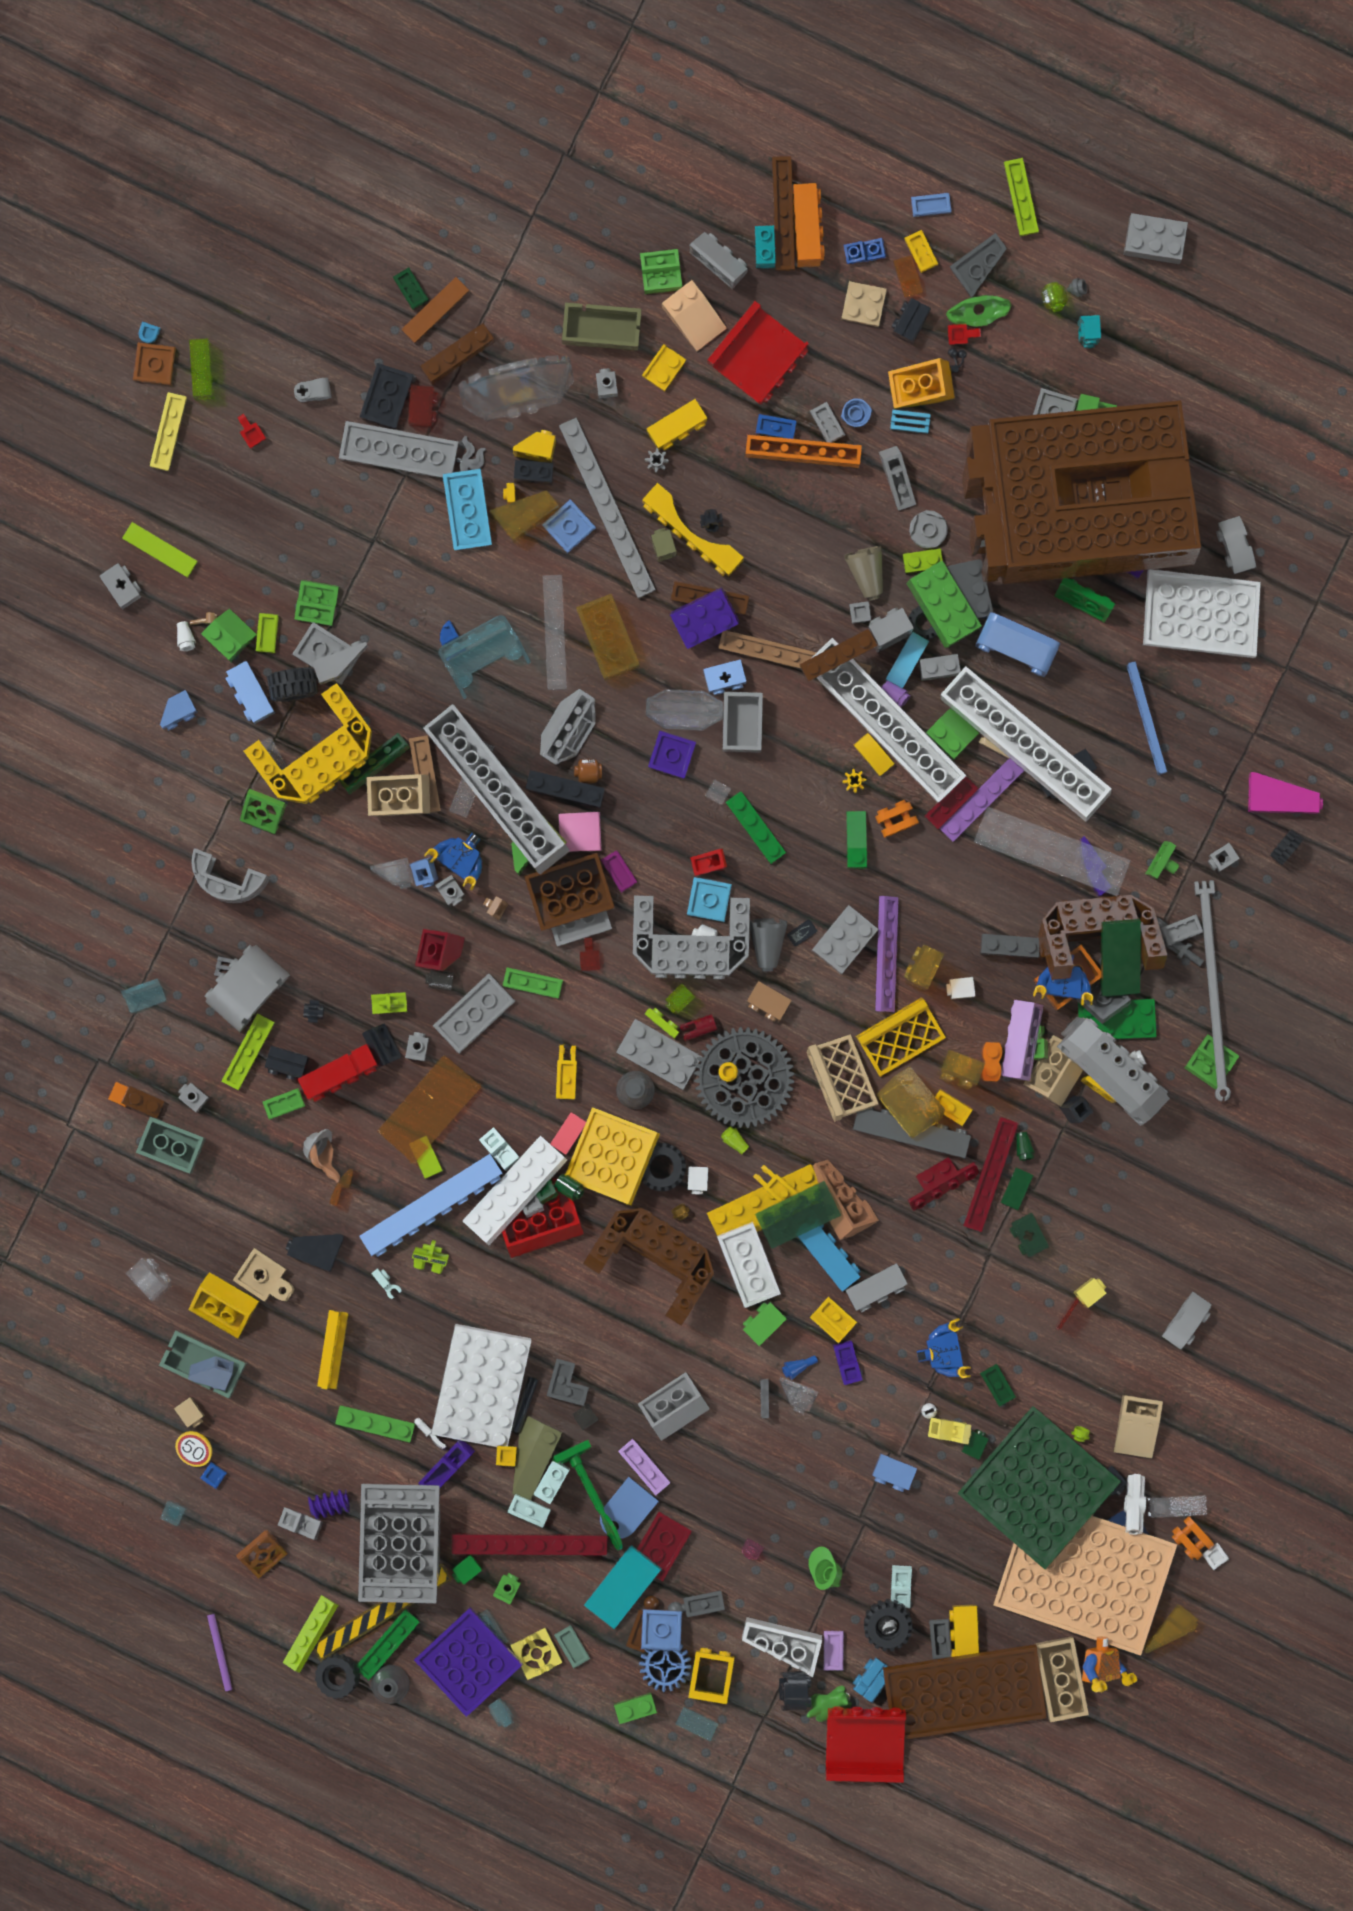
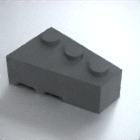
(971, 584)

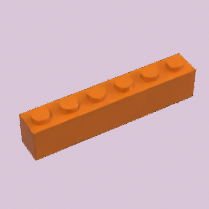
(803, 451)

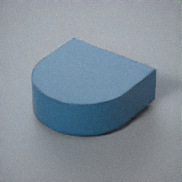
(148, 333)

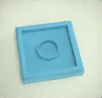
(709, 899)

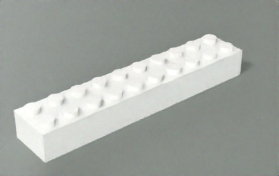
(891, 727)
(1026, 744)

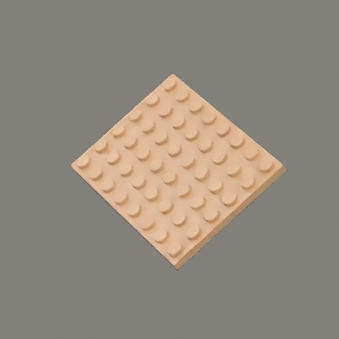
(1095, 1587)

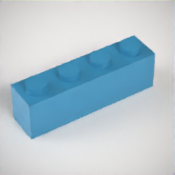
(830, 1258)

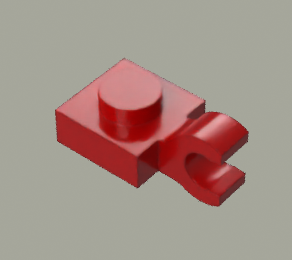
(959, 333)
(252, 433)

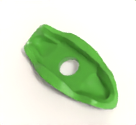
(993, 309)

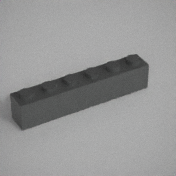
(933, 1138)

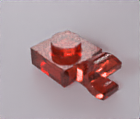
(589, 959)

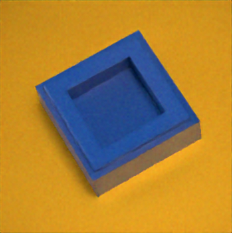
(213, 1475)

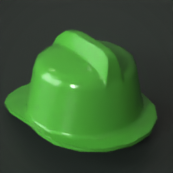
(824, 1569)

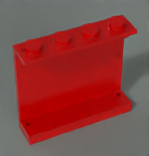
(758, 354)
(865, 1744)

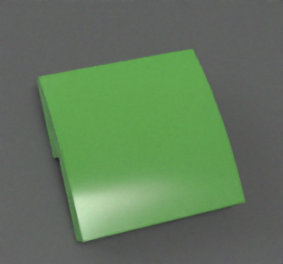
(661, 271)
(316, 602)
(1203, 1062)

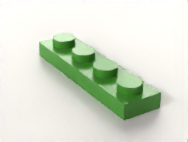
(375, 1423)

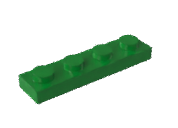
(755, 827)
(387, 1644)

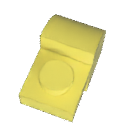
(949, 1430)

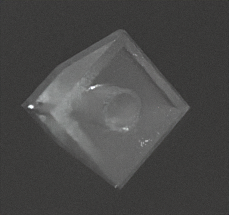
(395, 872)

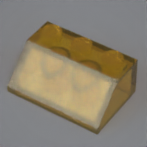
(911, 1102)

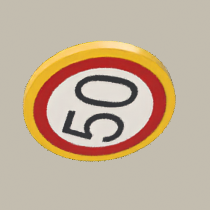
(193, 1449)

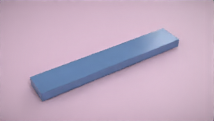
(1146, 718)

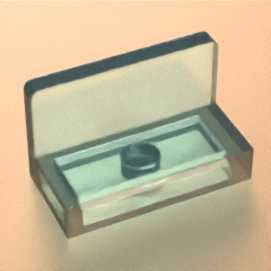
(144, 995)

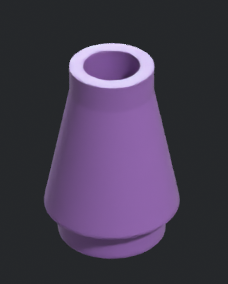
(896, 693)

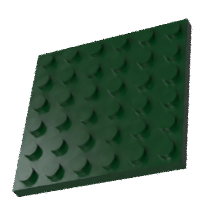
(1039, 1487)

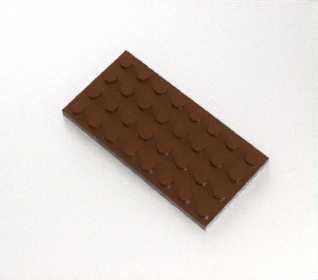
(967, 1691)

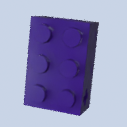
(704, 617)

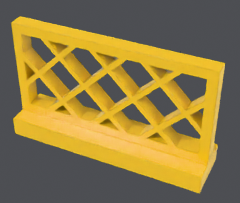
(890, 1023)
(332, 1349)

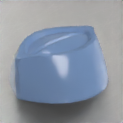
(856, 412)

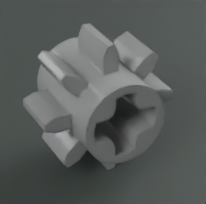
(656, 466)

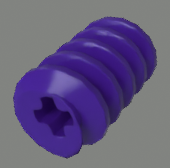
(329, 1504)

